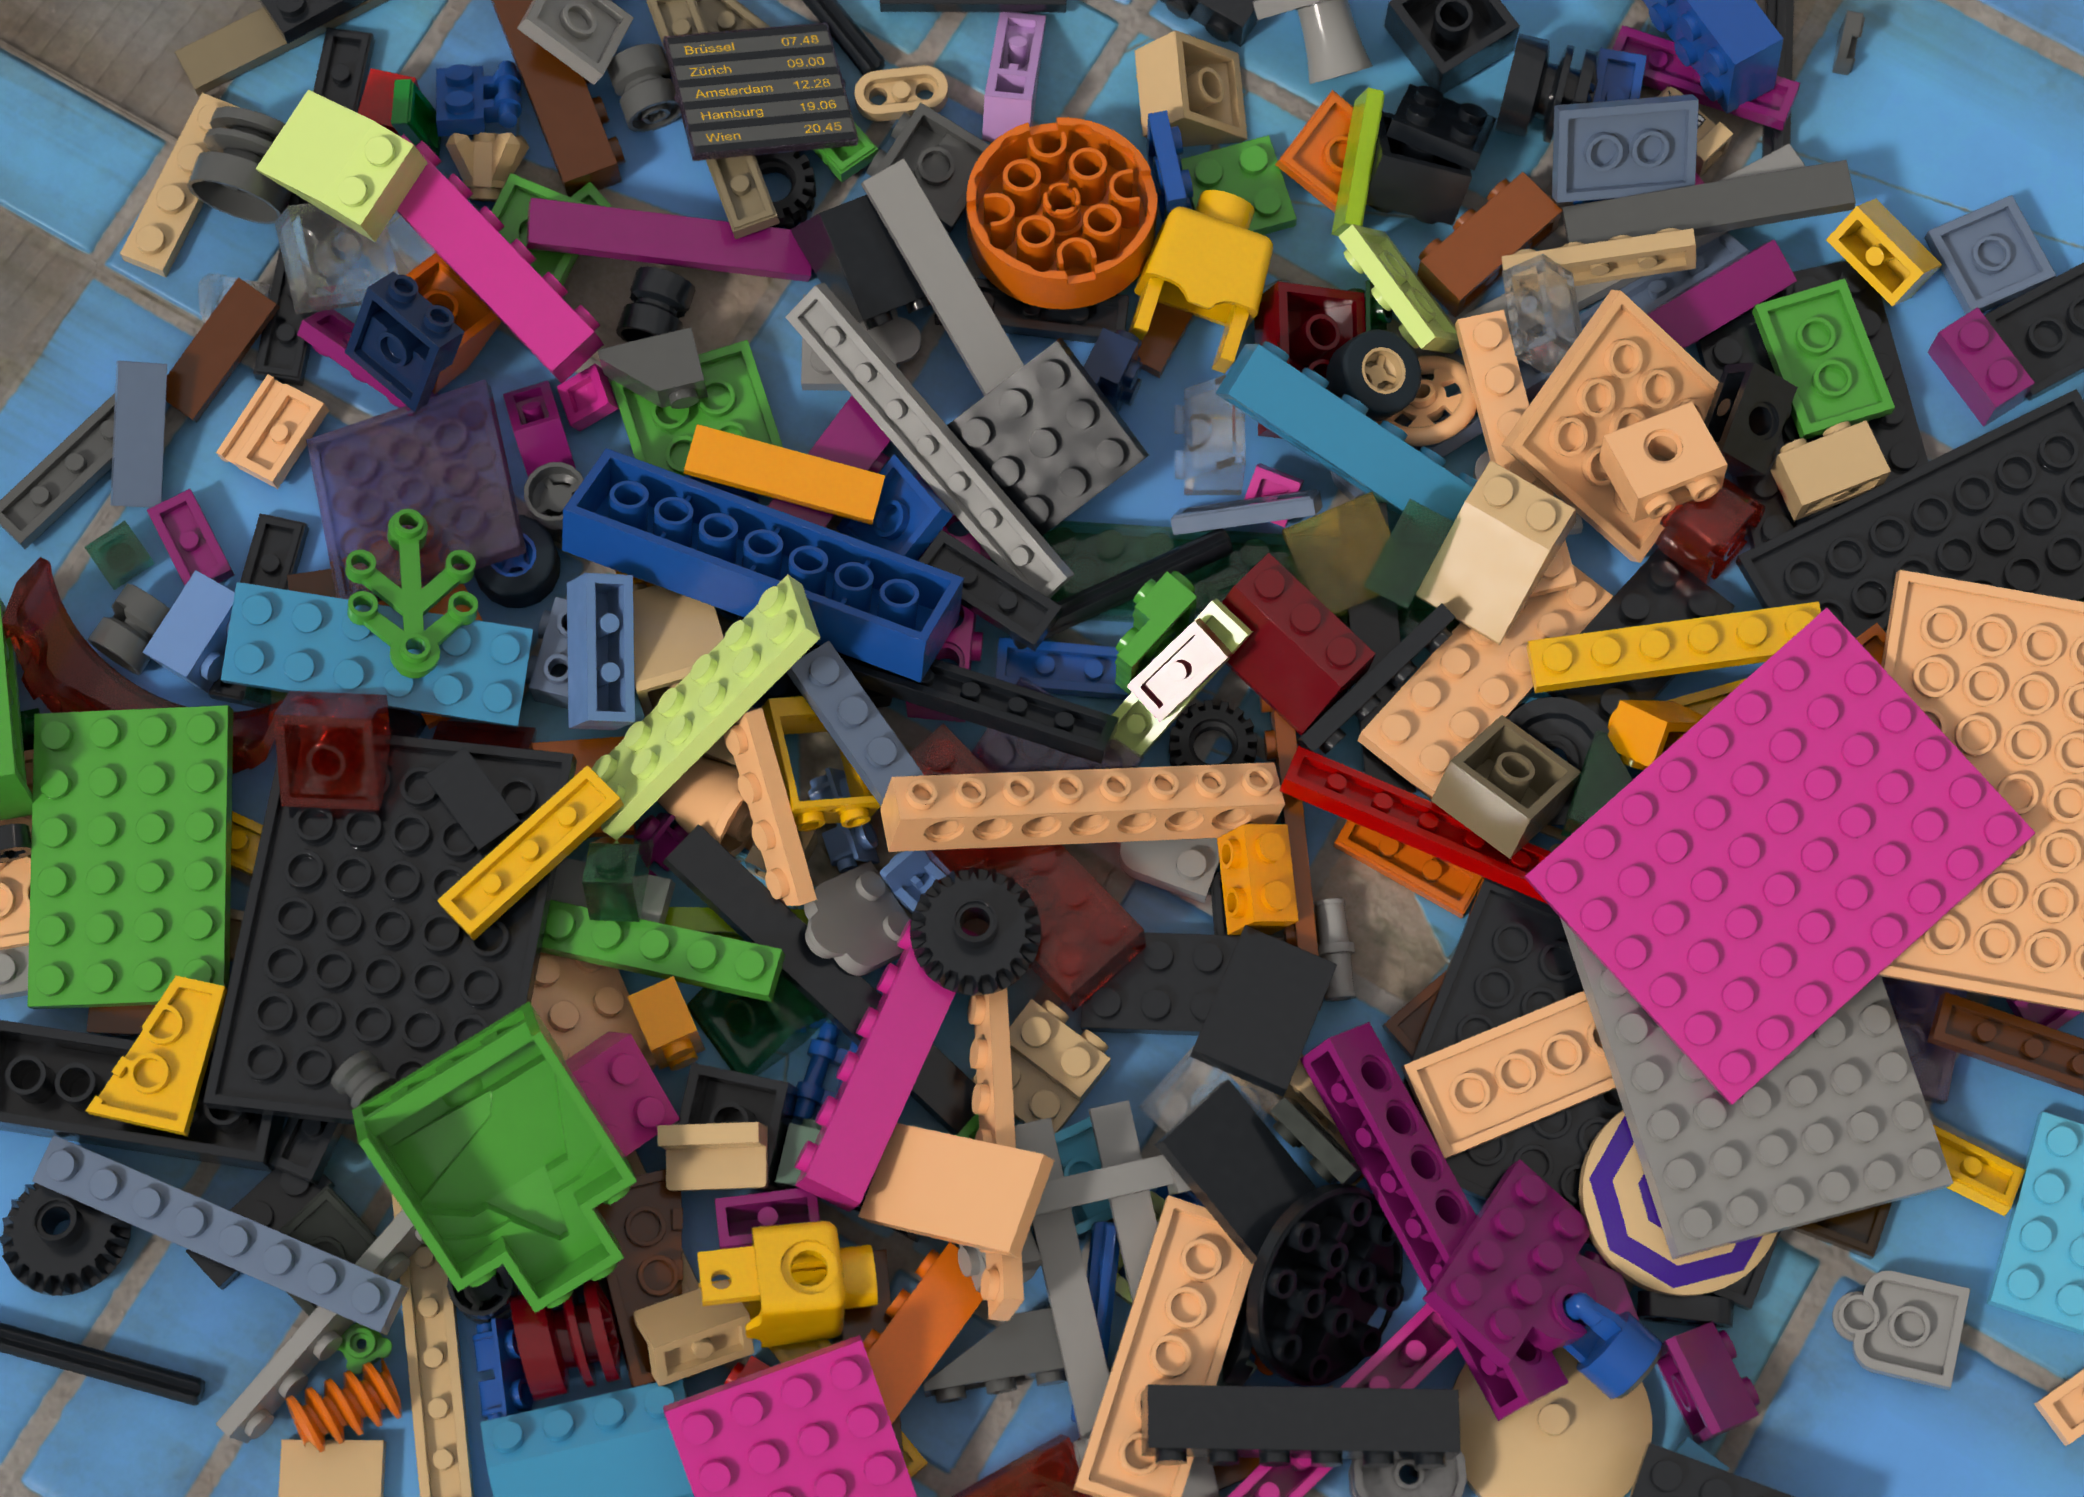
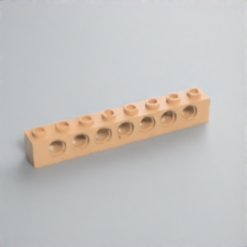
(1077, 806)

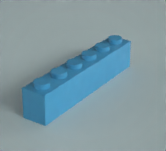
(1340, 433)

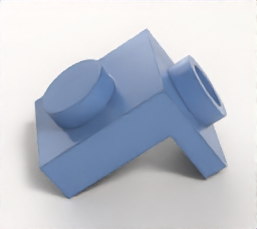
(910, 876)

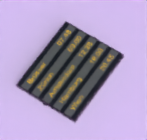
(760, 91)

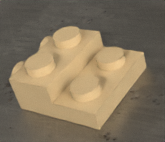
(1052, 1064)

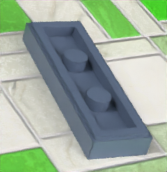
(138, 434)
(1246, 512)

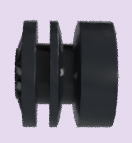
(1539, 85)

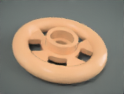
(1432, 402)

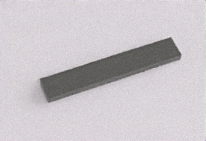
(1717, 204)

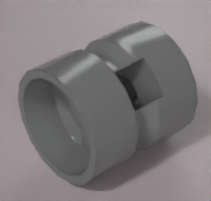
(645, 87)
(548, 493)
(130, 629)

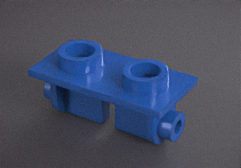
(498, 1351)

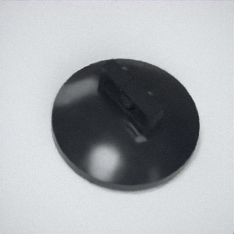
(1320, 1284)

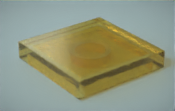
(1339, 551)

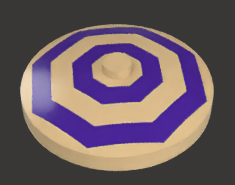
(1629, 1232)

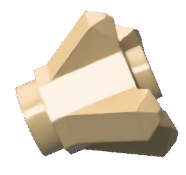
(486, 161)

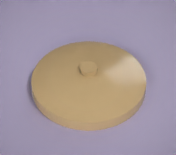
(1558, 1446)

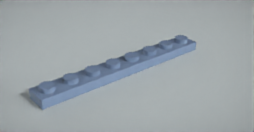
(220, 1235)

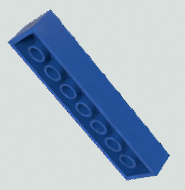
(736, 549)

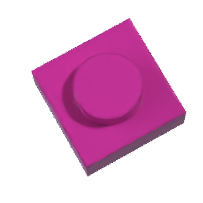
(587, 397)
(1269, 482)

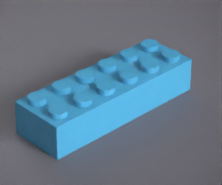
(310, 645)

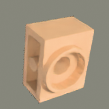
(1655, 486)

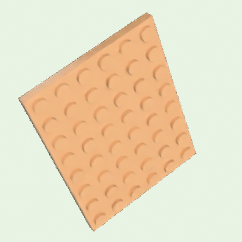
(2008, 691)

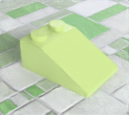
(343, 164)

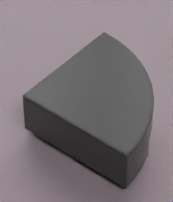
(1846, 43)

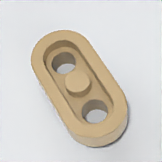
(901, 90)

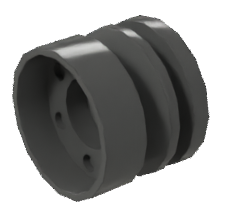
(228, 172)

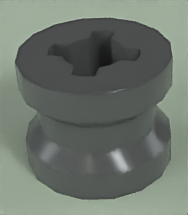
(361, 1078)

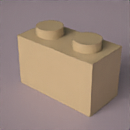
(1829, 468)

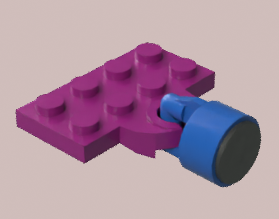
(1521, 1281)

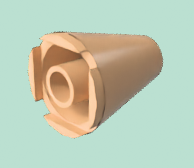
(711, 798)

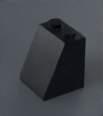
(859, 262)

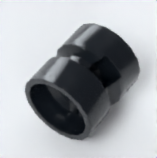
(658, 303)
(488, 1299)

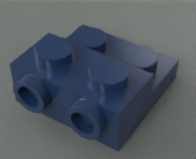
(403, 339)
(1116, 366)

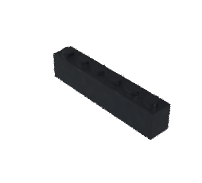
(1300, 1423)

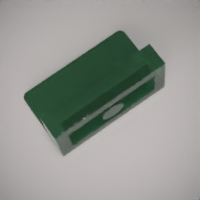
(1409, 553)

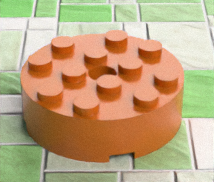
(1061, 213)

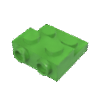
(1159, 618)

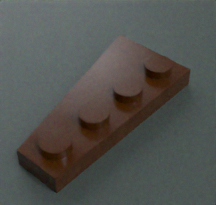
(650, 1237)

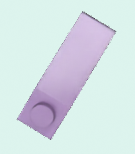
(1013, 73)

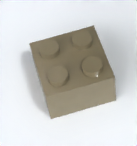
(1505, 786)

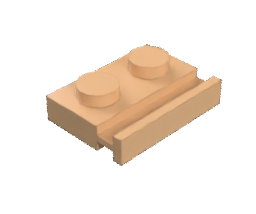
(272, 431)

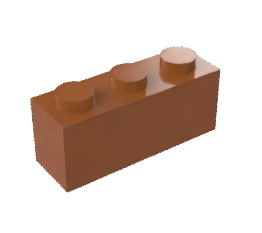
(1470, 258)

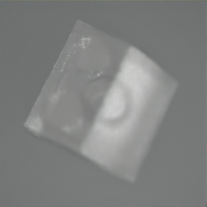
(1212, 442)

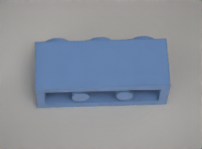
(600, 651)

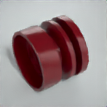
(567, 1339)

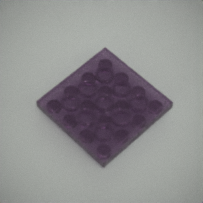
(434, 460)

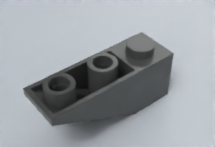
(1011, 1353)

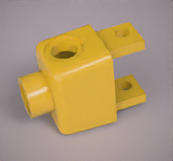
(1208, 267)
(792, 1281)

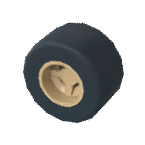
(1389, 366)

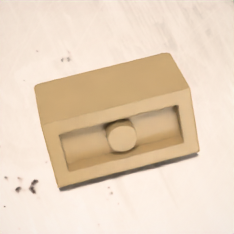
(715, 1156)
(692, 1337)

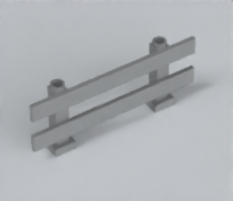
(1127, 1185)

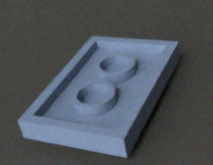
(1624, 147)

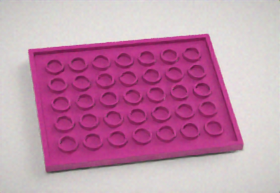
(1779, 856)

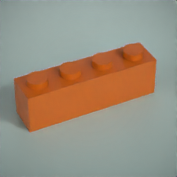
(920, 1328)

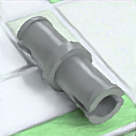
(1336, 947)

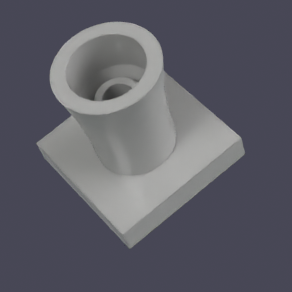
(1328, 35)

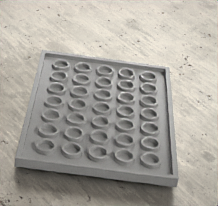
(1807, 1143)

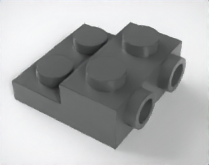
(938, 156)

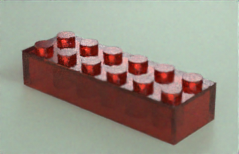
(1082, 926)

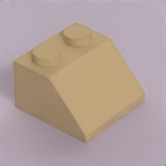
(1195, 85)

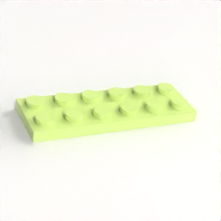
(707, 701)

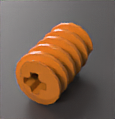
(345, 1405)

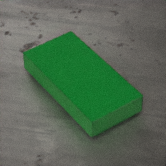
(414, 115)

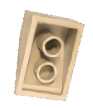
(1496, 552)

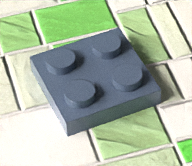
(1990, 256)

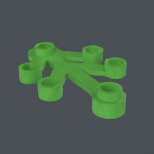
(411, 599)

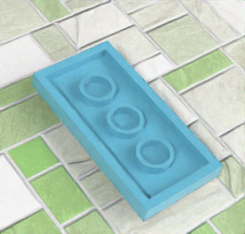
(2044, 1240)

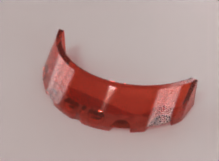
(74, 678)

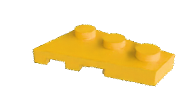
(167, 1063)

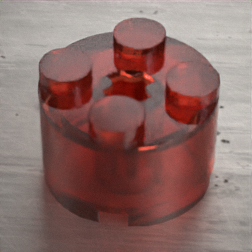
(1711, 532)

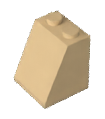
(668, 639)

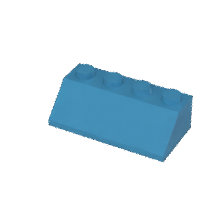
(589, 1447)

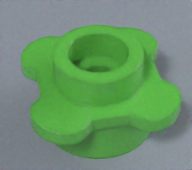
(376, 1347)

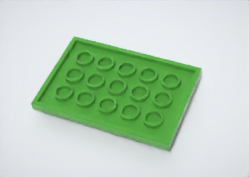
(129, 854)

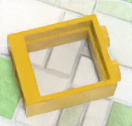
(795, 716)

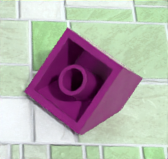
(1706, 1382)

